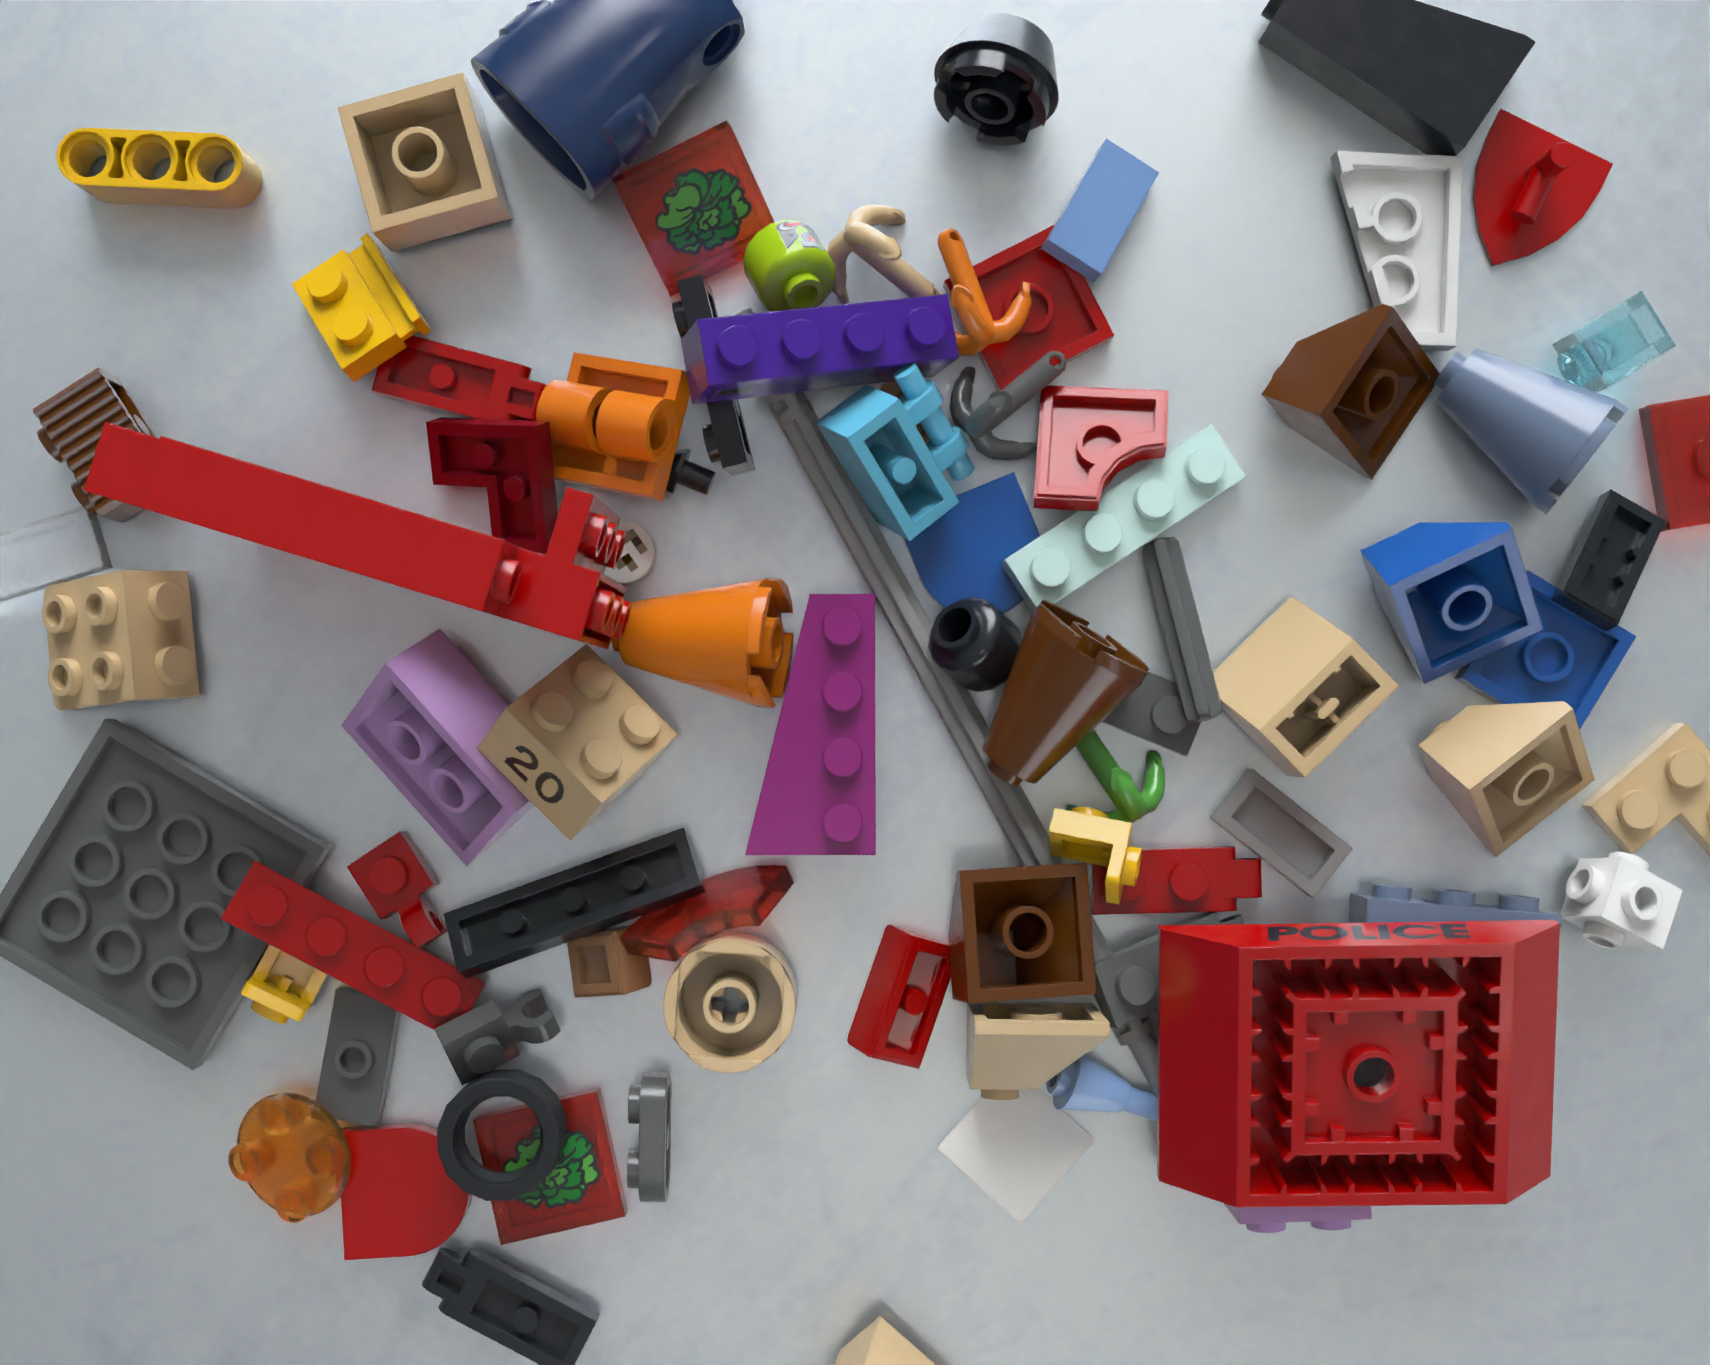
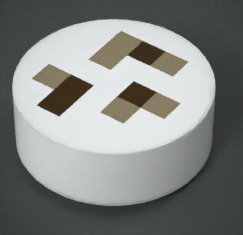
(637, 555)

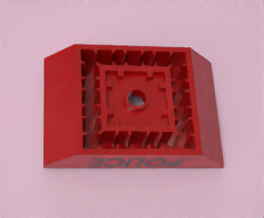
(1277, 1018)

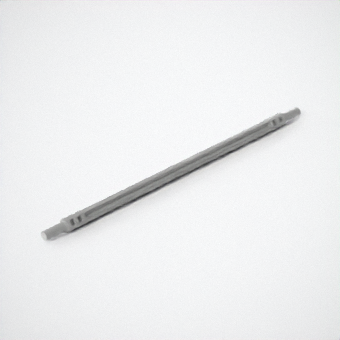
(950, 699)

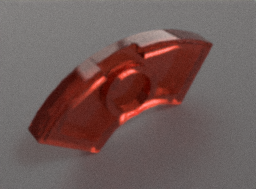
(730, 901)

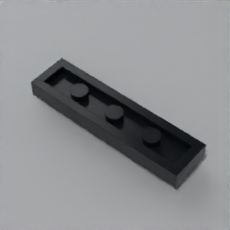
(574, 903)

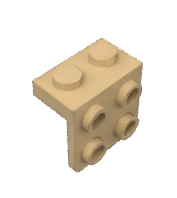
(120, 639)

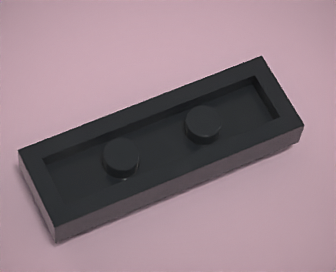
(726, 435)

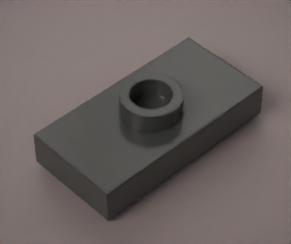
(357, 1057)

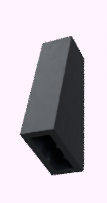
(1400, 63)

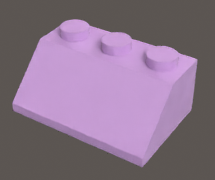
(424, 734)

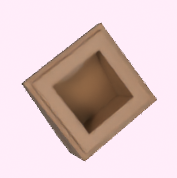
(604, 967)

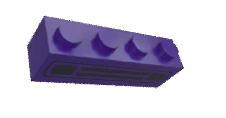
(817, 347)

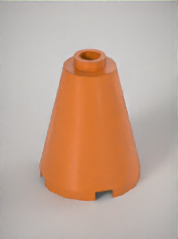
(715, 639)

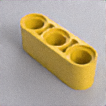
(135, 154)

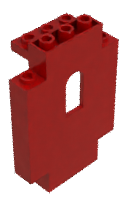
(549, 592)

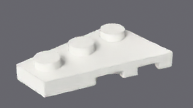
(1407, 235)

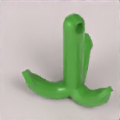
(1119, 783)

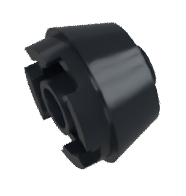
(998, 78)

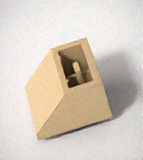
(1300, 687)

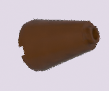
(1057, 693)

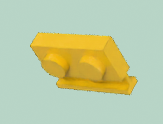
(360, 308)

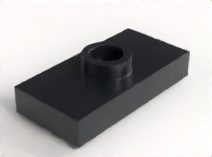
(1608, 560)

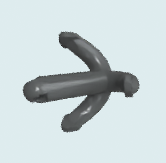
(1000, 406)

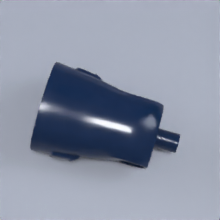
(602, 76)

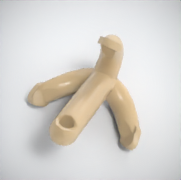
(877, 250)

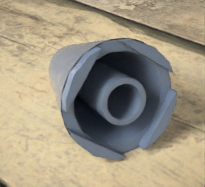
(1527, 421)

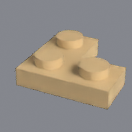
(1655, 788)

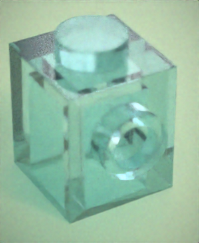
(1613, 345)

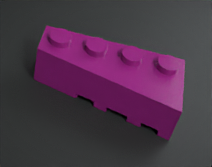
(822, 757)

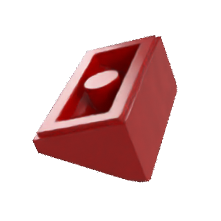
(901, 997)

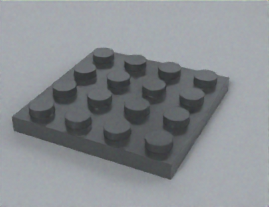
(131, 891)

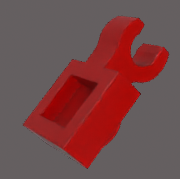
(396, 881)

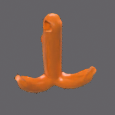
(970, 302)

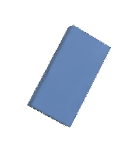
(1100, 210)

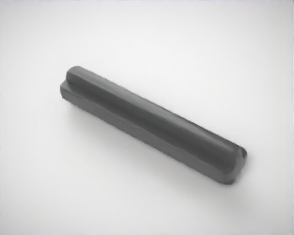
(1182, 630)

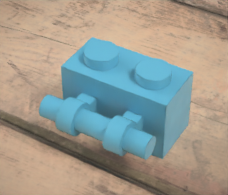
(888, 458)

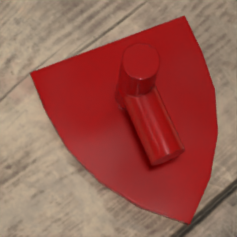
(1530, 188)

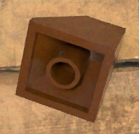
(1354, 387)
(1021, 934)

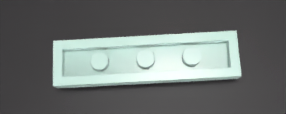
(1125, 519)

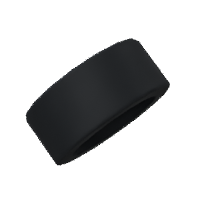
(485, 1182)

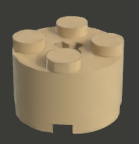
(702, 1024)

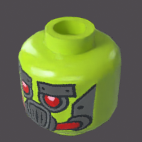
(789, 266)

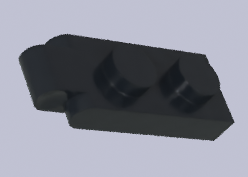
(510, 1306)

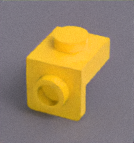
(1094, 838)
(283, 986)

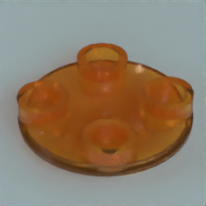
(292, 1155)

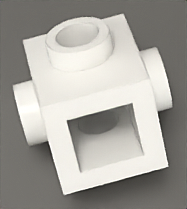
(1620, 902)

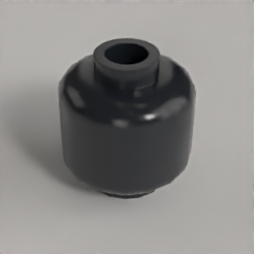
(974, 643)

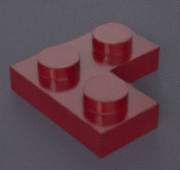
(508, 460)

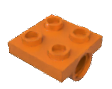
(615, 424)

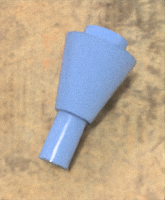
(1093, 1087)

